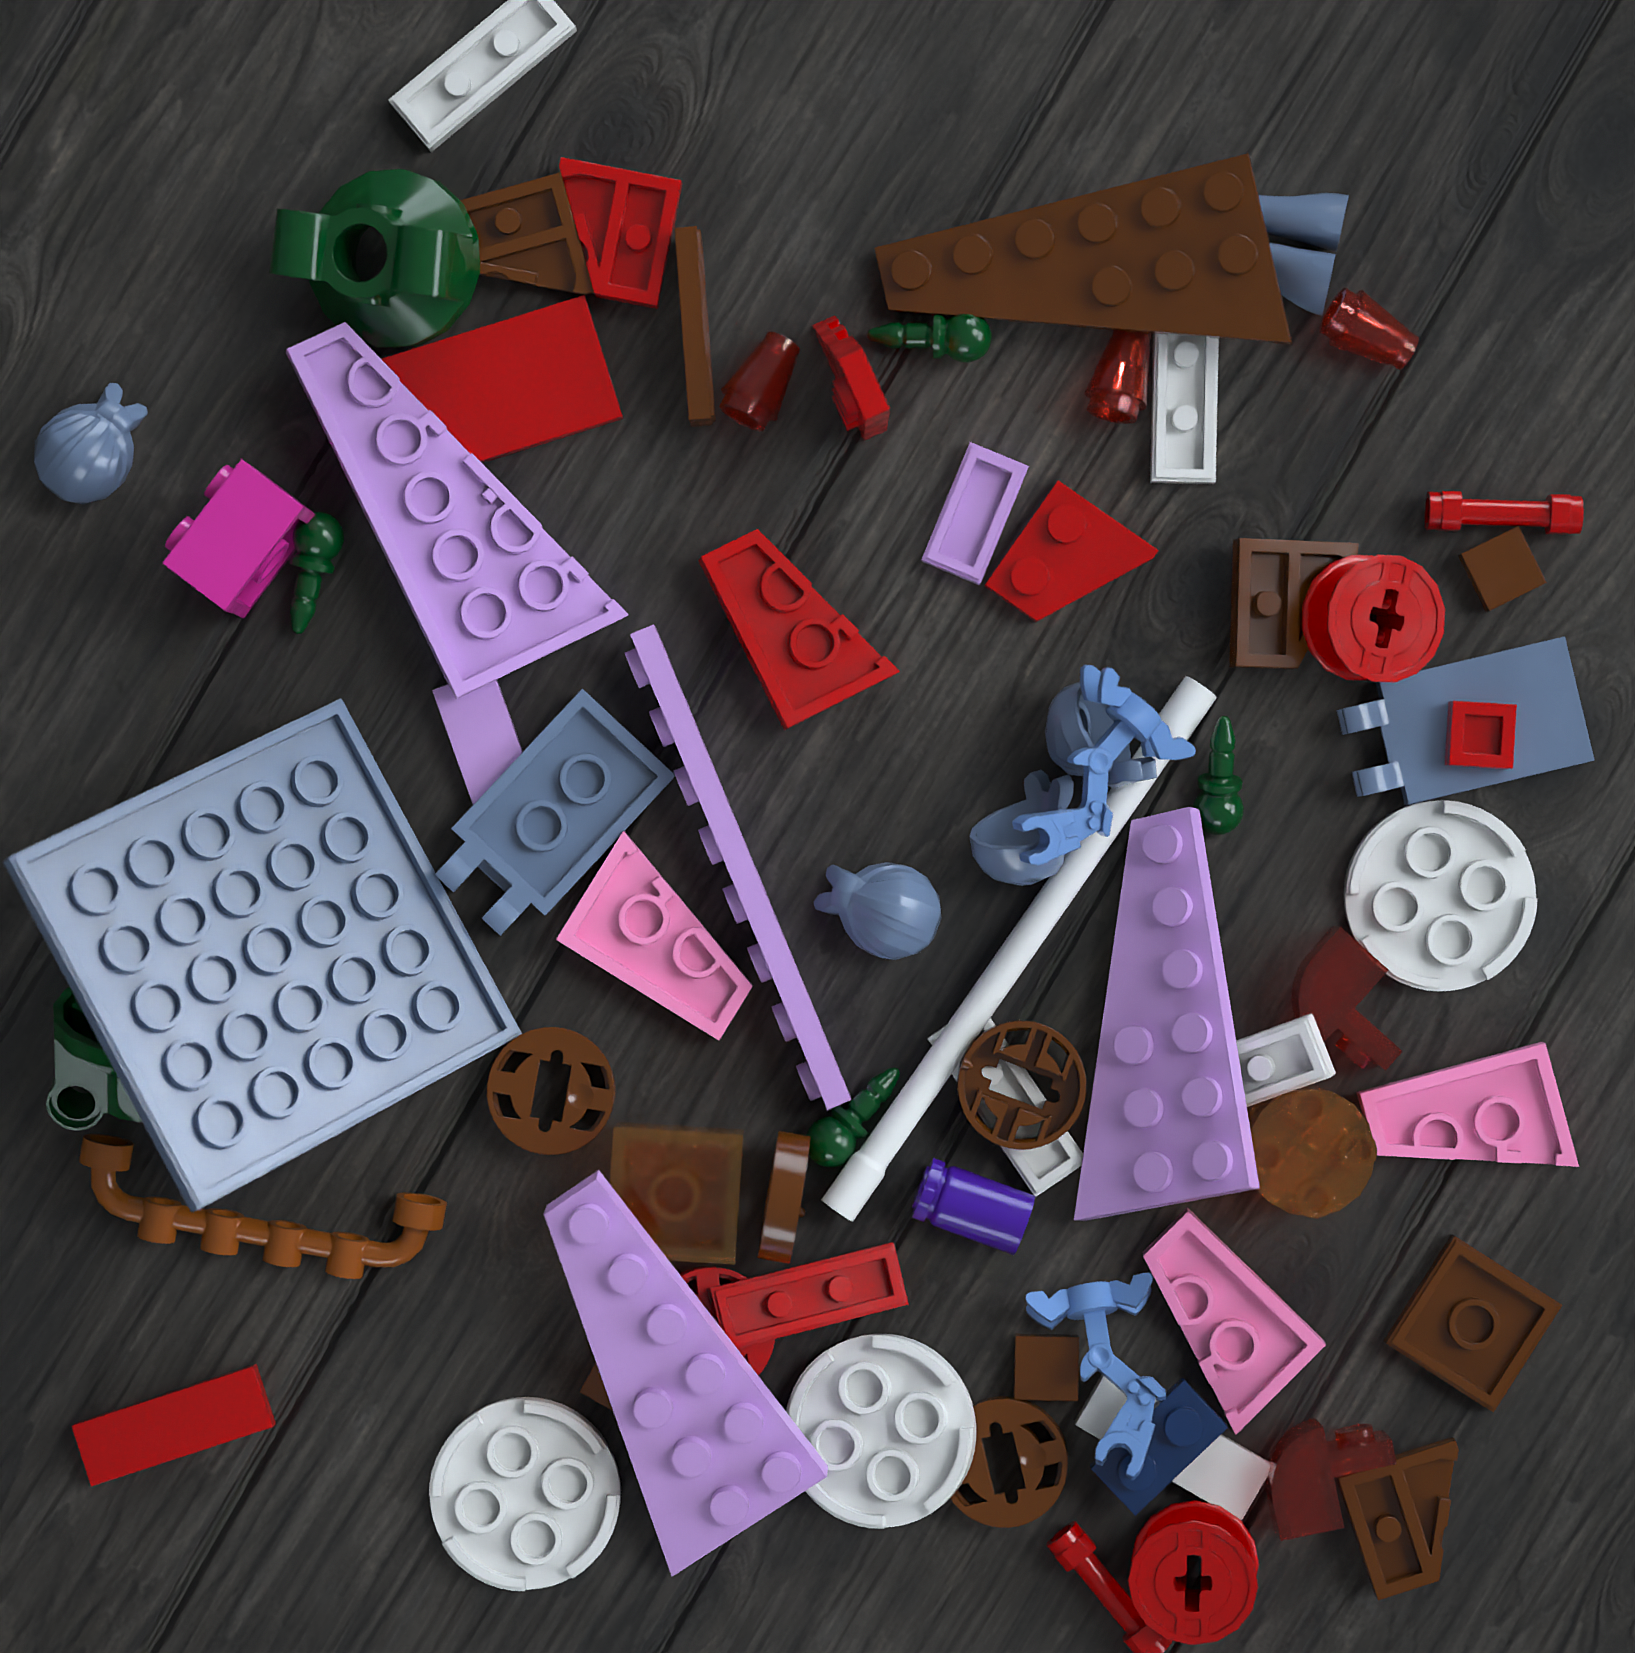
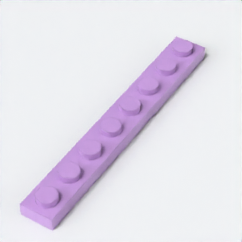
(746, 894)

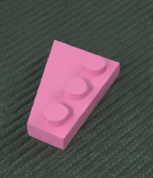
(654, 942)
(1476, 1110)
(1232, 1319)

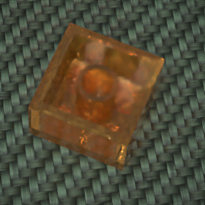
(682, 1187)

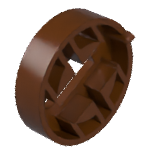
(579, 1096)
(1010, 1112)
(784, 1197)
(1032, 1454)

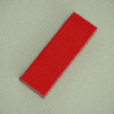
(809, 1295)
(173, 1425)

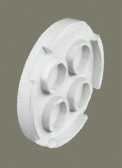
(1440, 895)
(887, 1426)
(525, 1493)

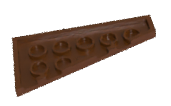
(1134, 257)

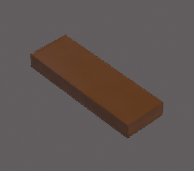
(695, 326)

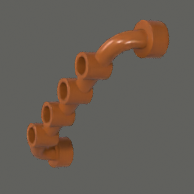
(225, 1229)

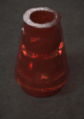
(1367, 329)
(1121, 378)
(760, 384)

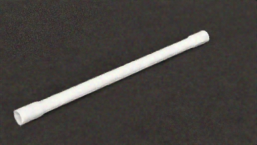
(868, 1165)

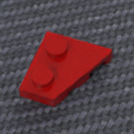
(623, 228)
(1065, 555)

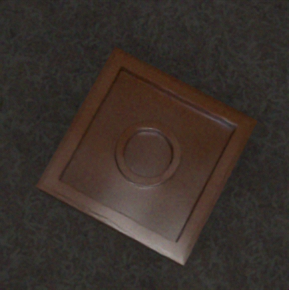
(1472, 1323)

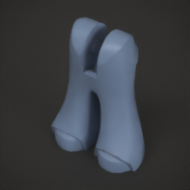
(1311, 220)

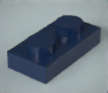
(1181, 1433)

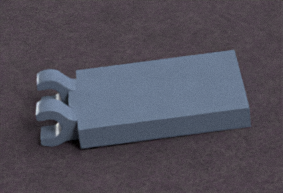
(1415, 713)
(555, 810)

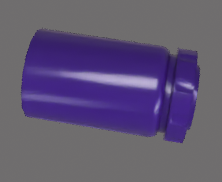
(973, 1206)

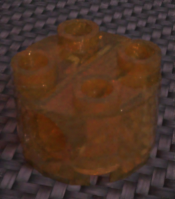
(1311, 1151)

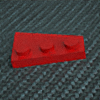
(855, 387)
(789, 632)

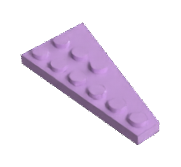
(462, 547)
(1168, 1072)
(689, 1406)

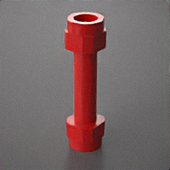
(1558, 514)
(1075, 1551)

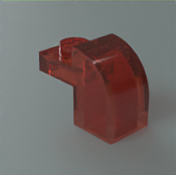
(1331, 985)
(1303, 1472)

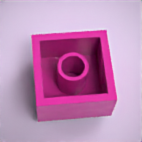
(237, 538)

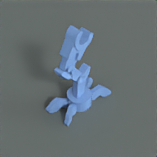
(1132, 718)
(1092, 1303)

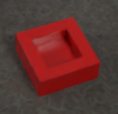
(1480, 734)

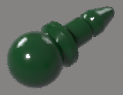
(961, 336)
(316, 546)
(1219, 801)
(835, 1136)

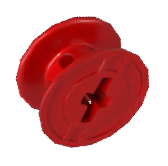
(1406, 625)
(1227, 1572)

